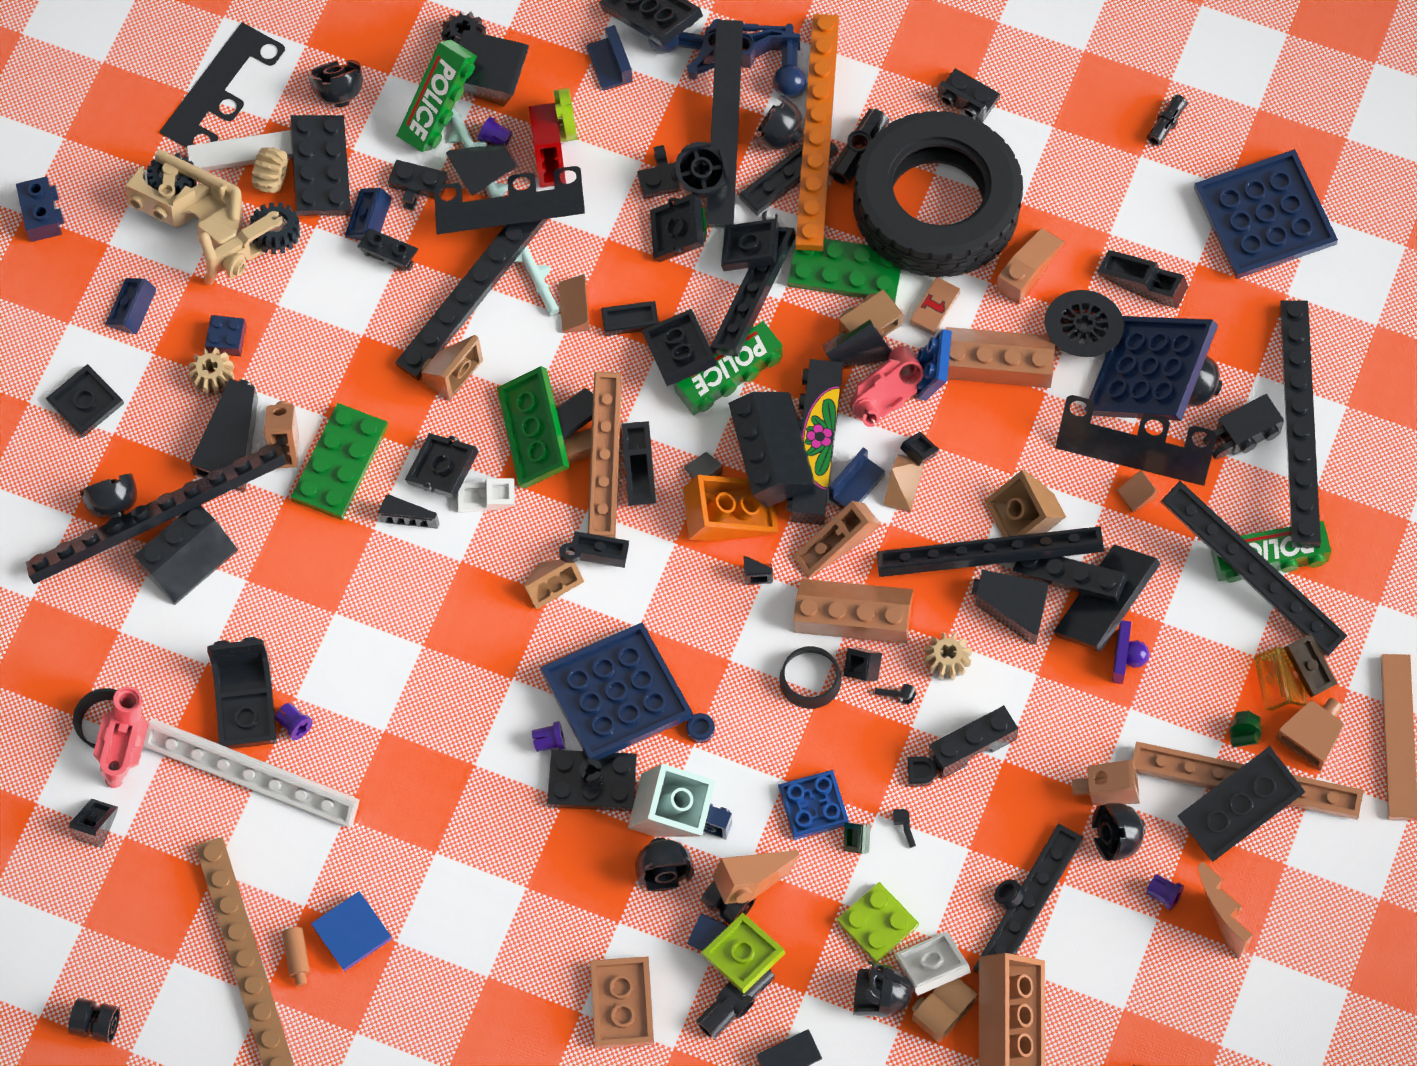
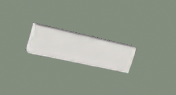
(237, 151)

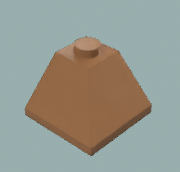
(452, 367)
(1024, 506)

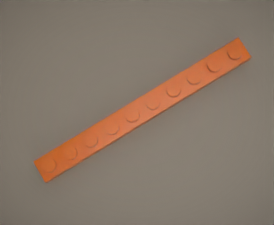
(817, 133)

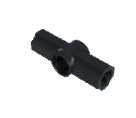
(846, 164)
(731, 1005)

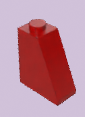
(546, 143)

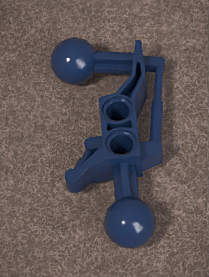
(787, 80)

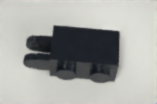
(1247, 427)

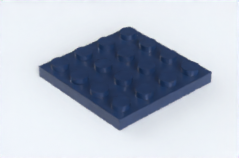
(1265, 214)
(1152, 367)
(616, 692)

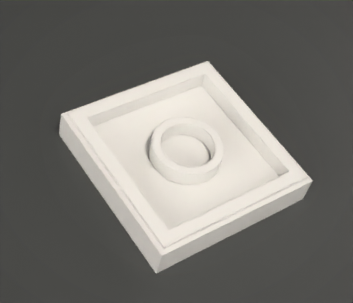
(932, 963)

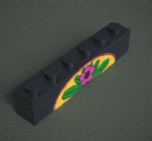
(818, 433)

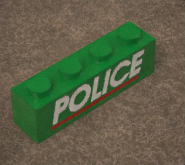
(437, 96)
(759, 351)
(1277, 550)

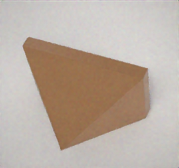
(903, 484)
(551, 580)

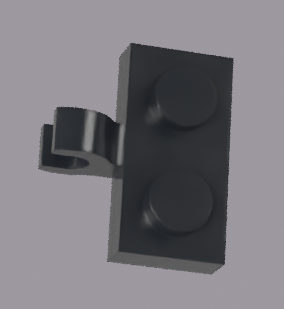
(659, 179)
(415, 181)

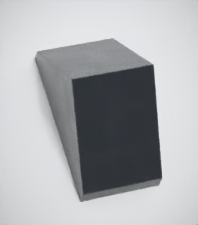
(93, 822)

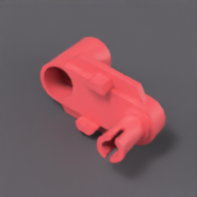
(887, 386)
(121, 737)

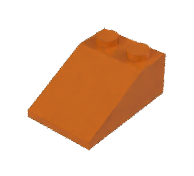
(725, 510)

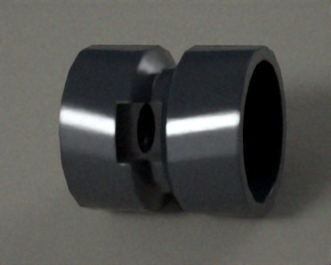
(729, 911)
(84, 1017)

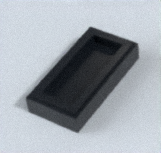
(629, 318)

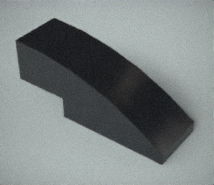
(1144, 278)
(638, 463)

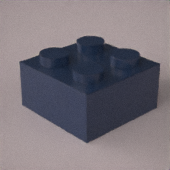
(226, 335)
(718, 822)

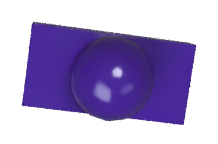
(1132, 653)

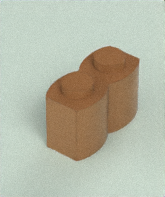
(944, 1008)

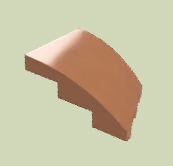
(1225, 912)

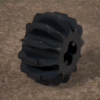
(458, 24)

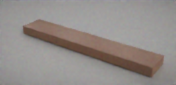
(604, 454)
(1399, 737)

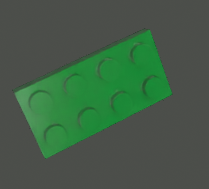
(843, 270)
(533, 427)
(339, 461)

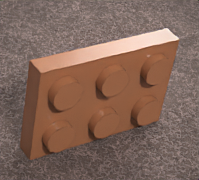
(622, 1002)

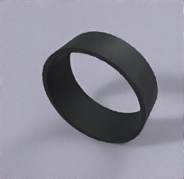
(810, 702)
(84, 704)

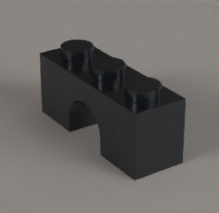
(987, 732)

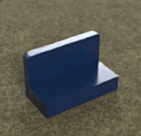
(610, 60)
(855, 480)

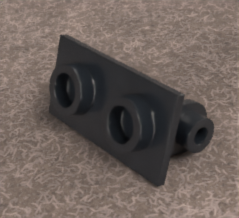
(385, 247)

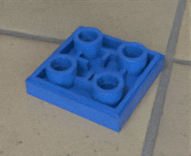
(935, 363)
(813, 804)
(351, 931)

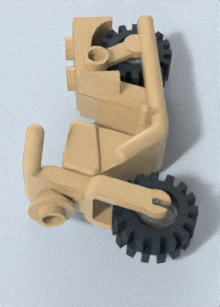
(177, 199)

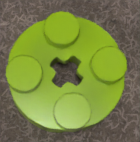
(565, 115)

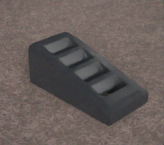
(400, 512)

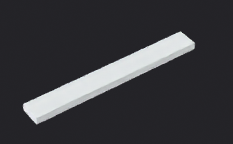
(251, 773)

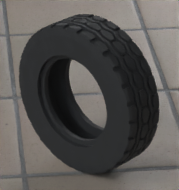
(944, 140)

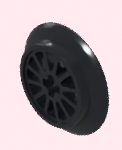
(1090, 301)

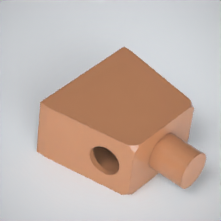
(282, 422)
(1313, 731)
(1109, 783)

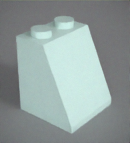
(671, 803)

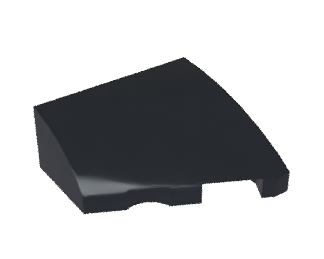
(482, 165)
(858, 347)

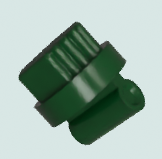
(1245, 729)

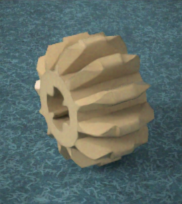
(269, 170)
(211, 361)
(947, 665)

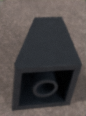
(496, 66)

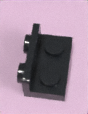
(968, 95)

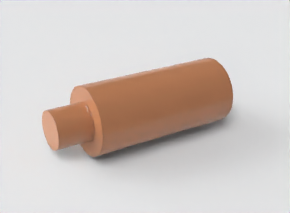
(296, 955)

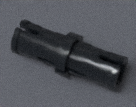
(1167, 120)

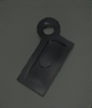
(596, 549)

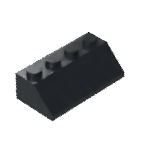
(771, 446)

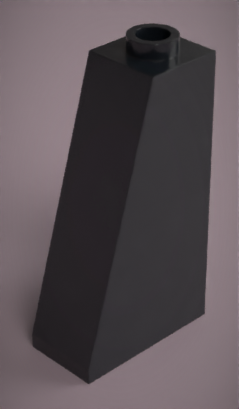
(228, 431)

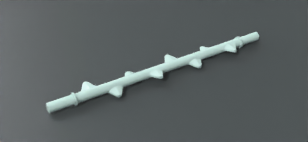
(536, 272)

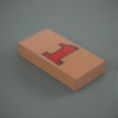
(935, 306)

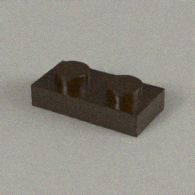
(1310, 665)

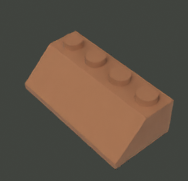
(1001, 357)
(853, 610)
(1011, 1010)

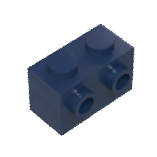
(39, 209)

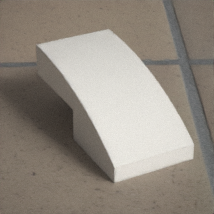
(488, 496)

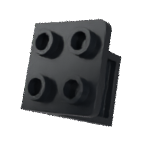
(243, 693)

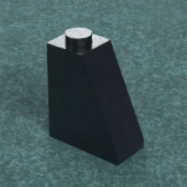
(1012, 602)

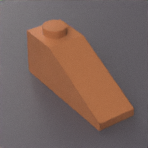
(1028, 265)
(837, 538)
(748, 876)

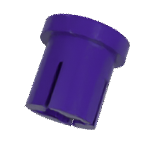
(494, 133)
(293, 721)
(549, 737)
(1165, 891)

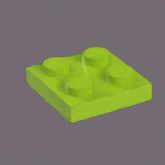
(877, 922)
(743, 953)

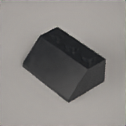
(185, 553)

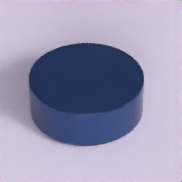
(700, 728)

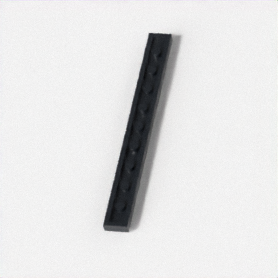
(1300, 424)
(156, 512)

